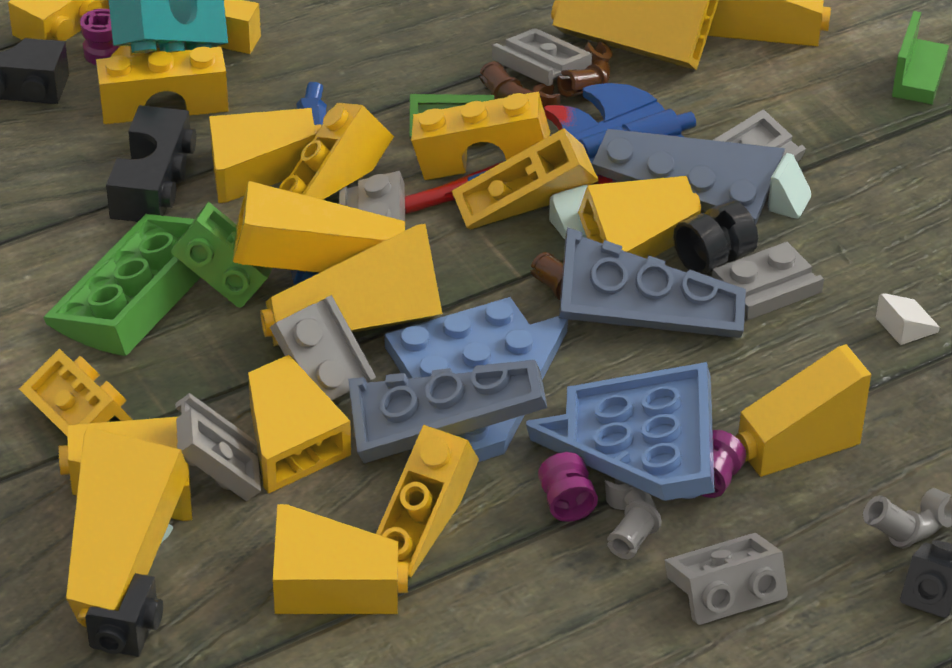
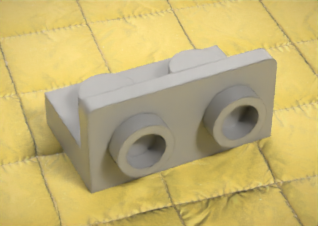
(729, 577)

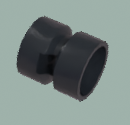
(715, 237)

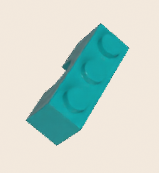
(167, 24)

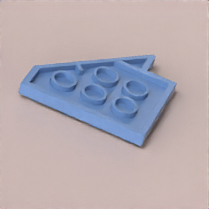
(473, 338)
(640, 430)

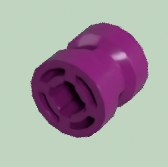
(97, 34)
(728, 459)
(567, 486)

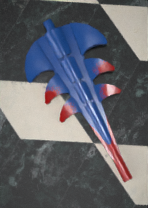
(622, 109)

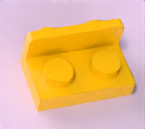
(69, 394)

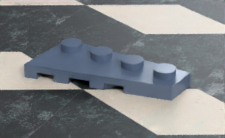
(714, 168)
(629, 290)
(394, 410)

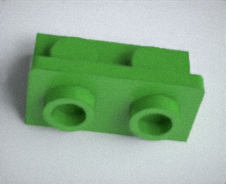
(209, 253)

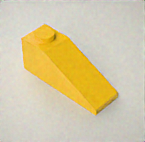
(525, 180)

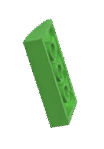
(127, 288)

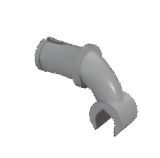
(639, 520)
(908, 526)

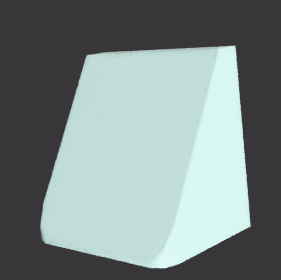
(788, 189)
(565, 208)

